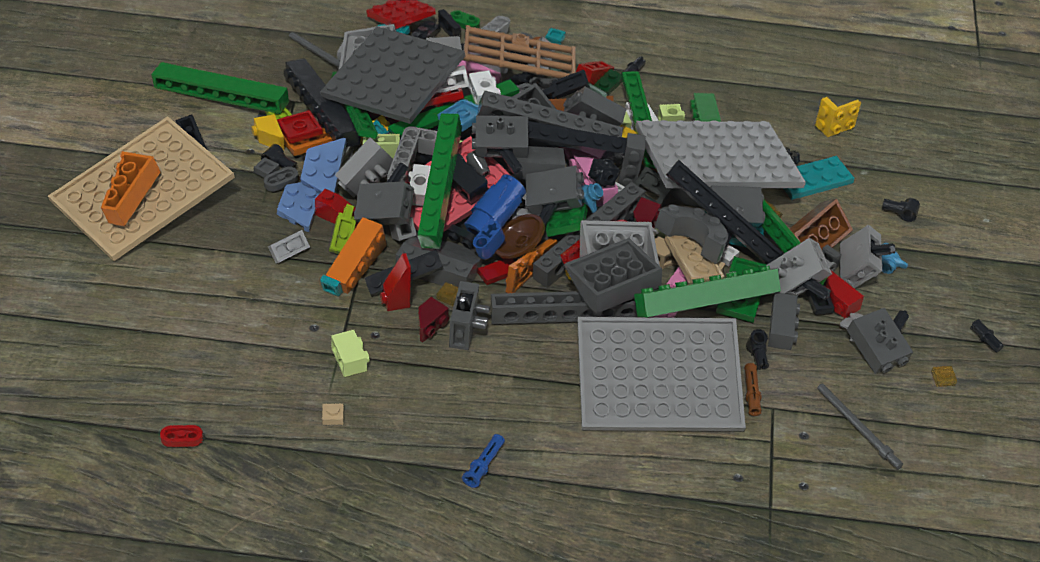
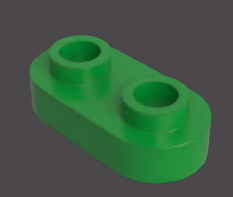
(465, 19)

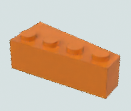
(129, 186)
(358, 254)

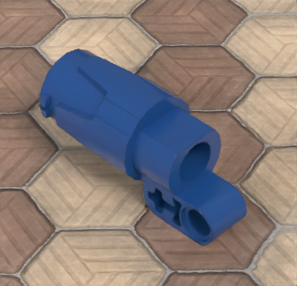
(492, 213)

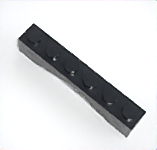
(596, 144)

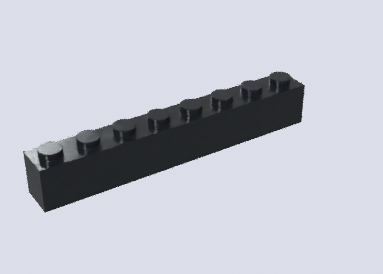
(328, 112)

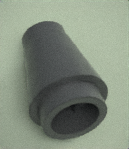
(478, 163)

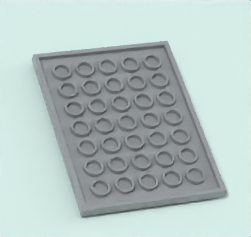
(721, 152)
(660, 374)

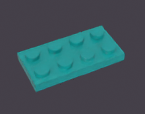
(821, 176)

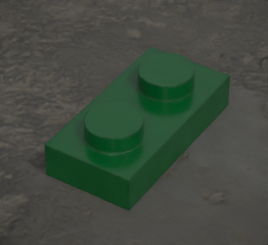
(609, 81)

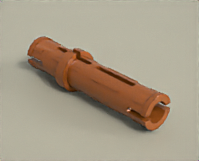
(752, 389)

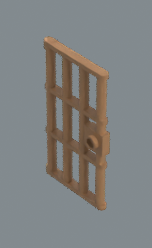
(519, 43)

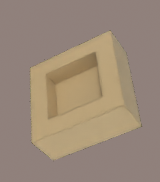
(332, 414)

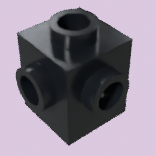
(603, 172)

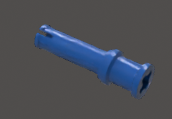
(479, 466)

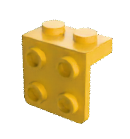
(834, 119)

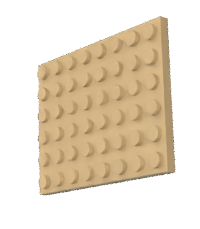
(184, 180)

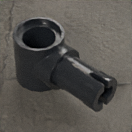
(276, 154)
(906, 209)
(757, 346)

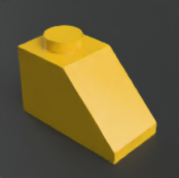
(268, 131)

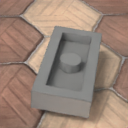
(288, 246)

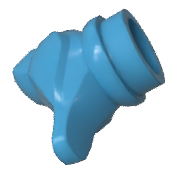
(591, 194)
(891, 262)

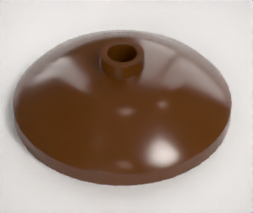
(521, 236)

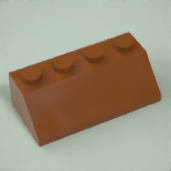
(823, 224)

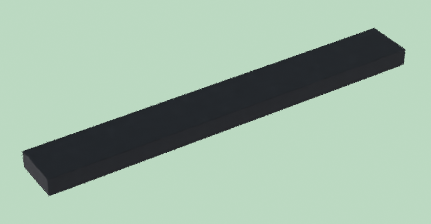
(719, 208)

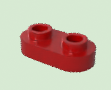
(181, 435)

